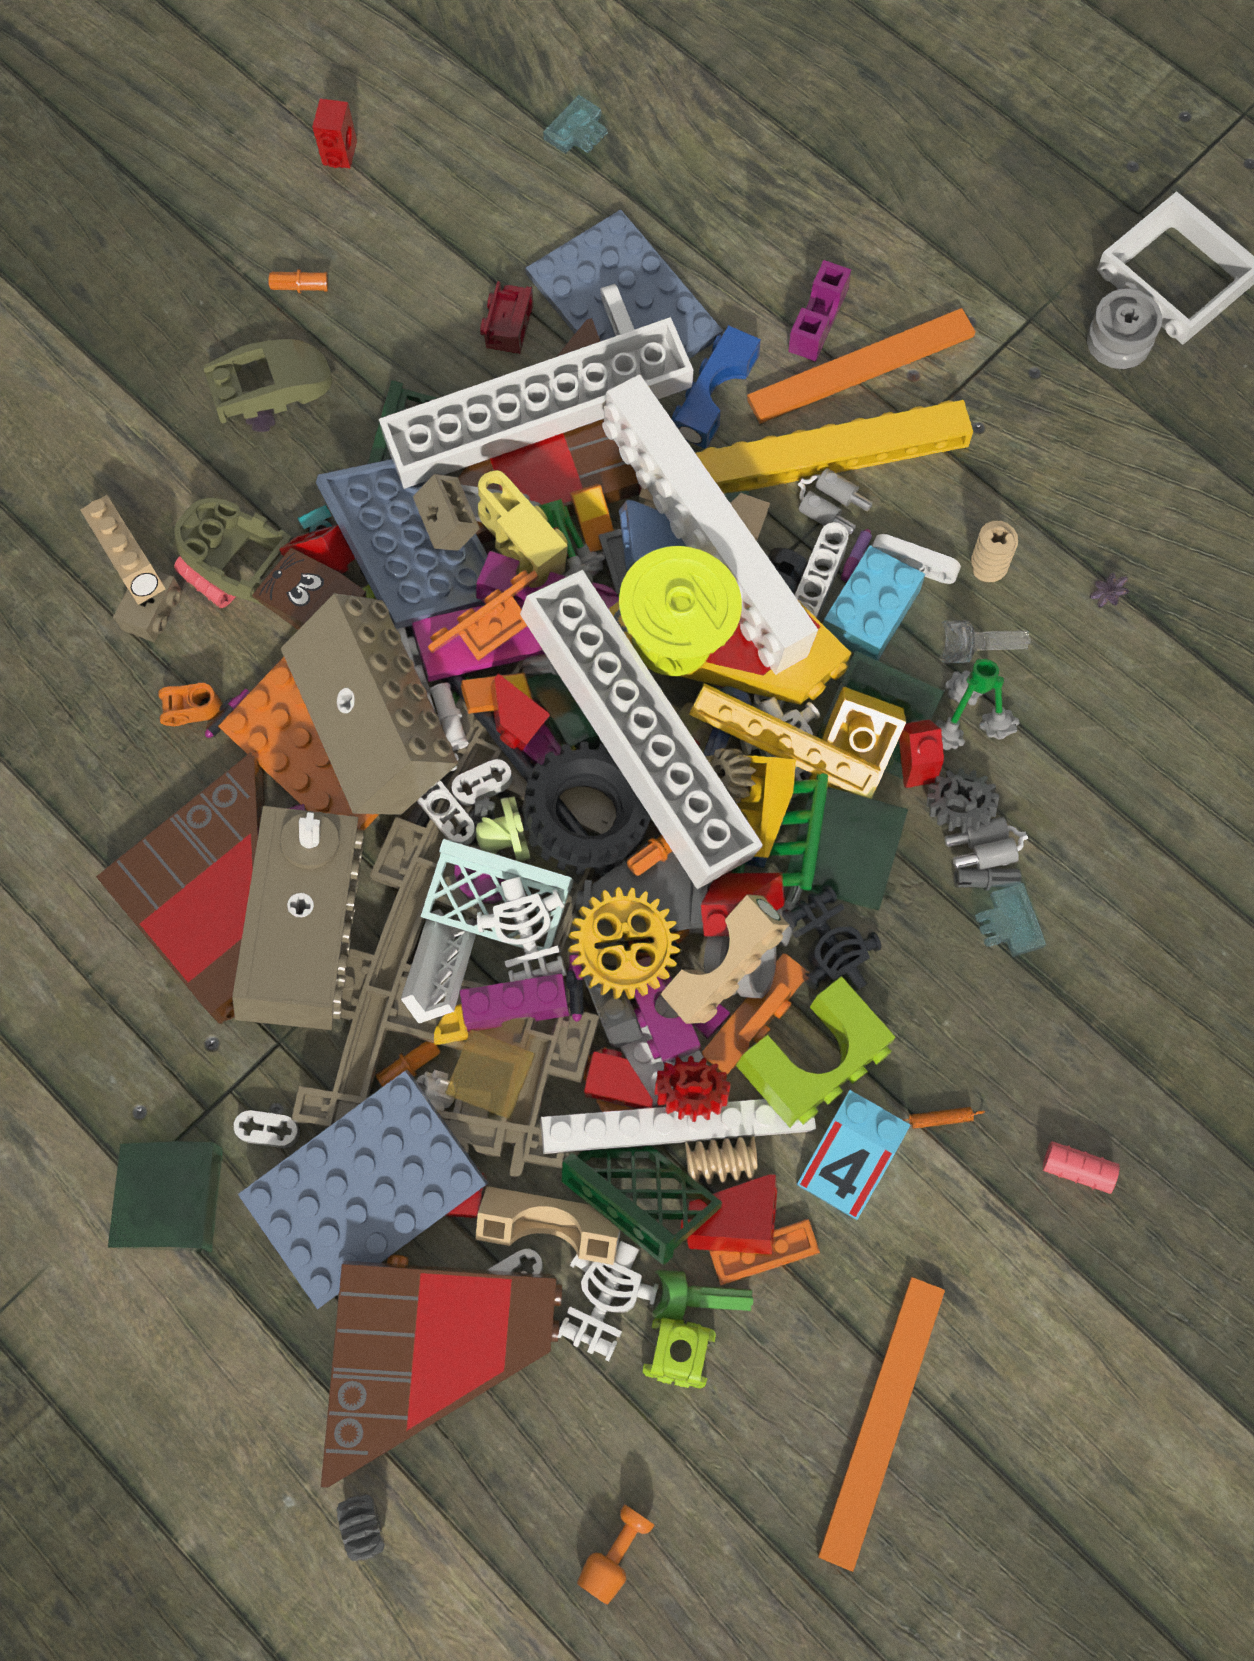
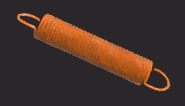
(942, 1117)

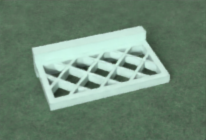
(496, 867)

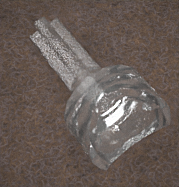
(963, 641)

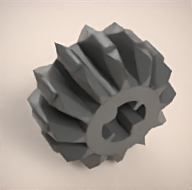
(360, 1527)

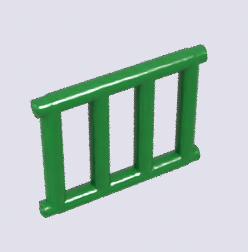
(810, 846)

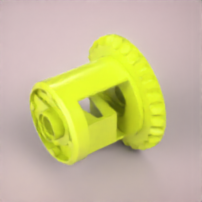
(679, 608)

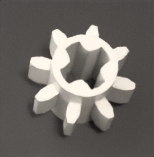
(434, 1087)

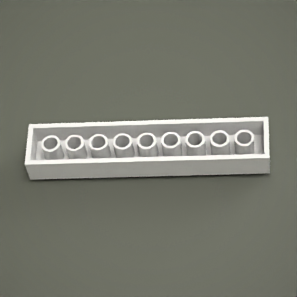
(531, 403)
(707, 521)
(640, 729)

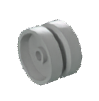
(1124, 328)
(751, 985)

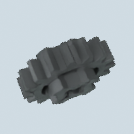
(962, 800)

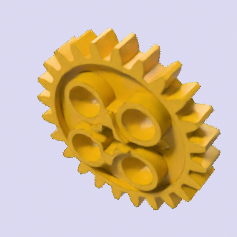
(619, 913)

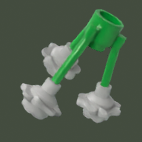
(588, 561)
(966, 689)

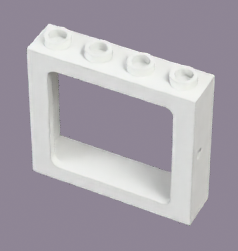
(1204, 234)

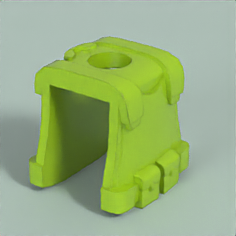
(669, 1370)

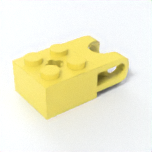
(521, 529)

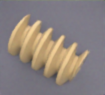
(994, 551)
(722, 1160)

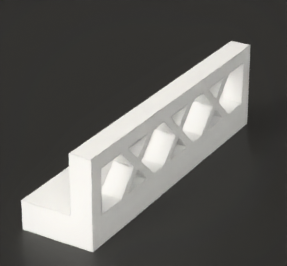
(431, 968)

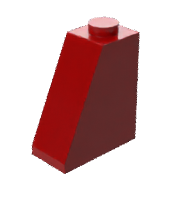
(730, 890)
(743, 1221)

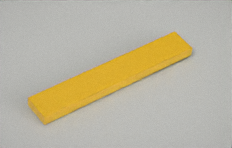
(784, 740)

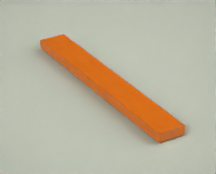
(860, 365)
(881, 1424)

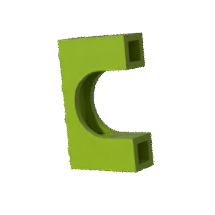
(797, 1092)

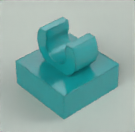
(315, 518)

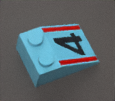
(853, 1154)

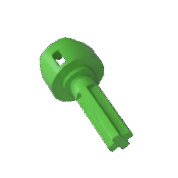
(678, 1295)

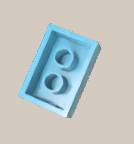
(873, 602)

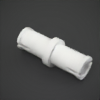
(449, 715)

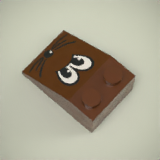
(301, 587)

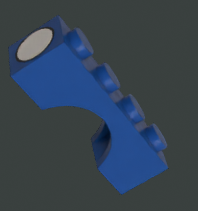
(731, 359)

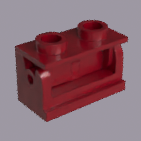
(507, 318)

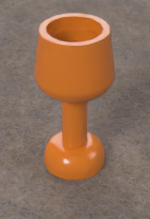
(601, 1573)

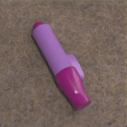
(856, 554)

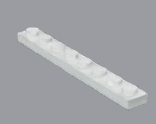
(657, 1127)

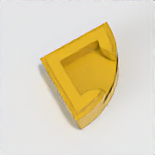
(451, 1027)

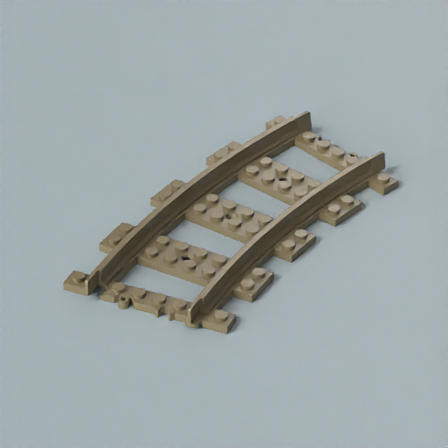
(378, 980)

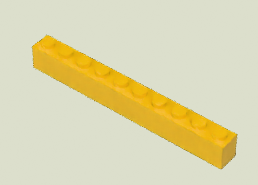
(839, 447)

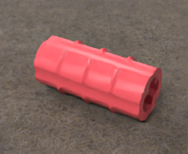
(212, 592)
(1081, 1167)

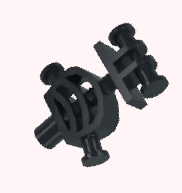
(847, 969)

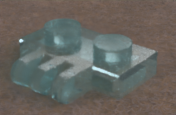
(576, 126)
(1012, 921)

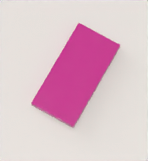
(456, 657)

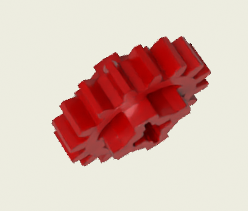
(692, 1088)

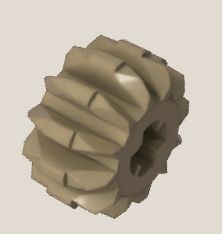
(733, 771)

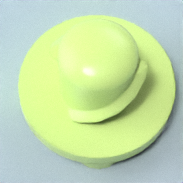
(503, 832)

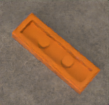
(789, 1245)

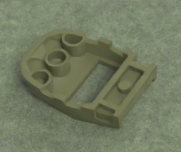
(295, 366)
(214, 533)

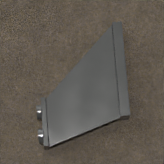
(662, 881)

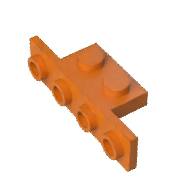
(492, 623)
(754, 1015)

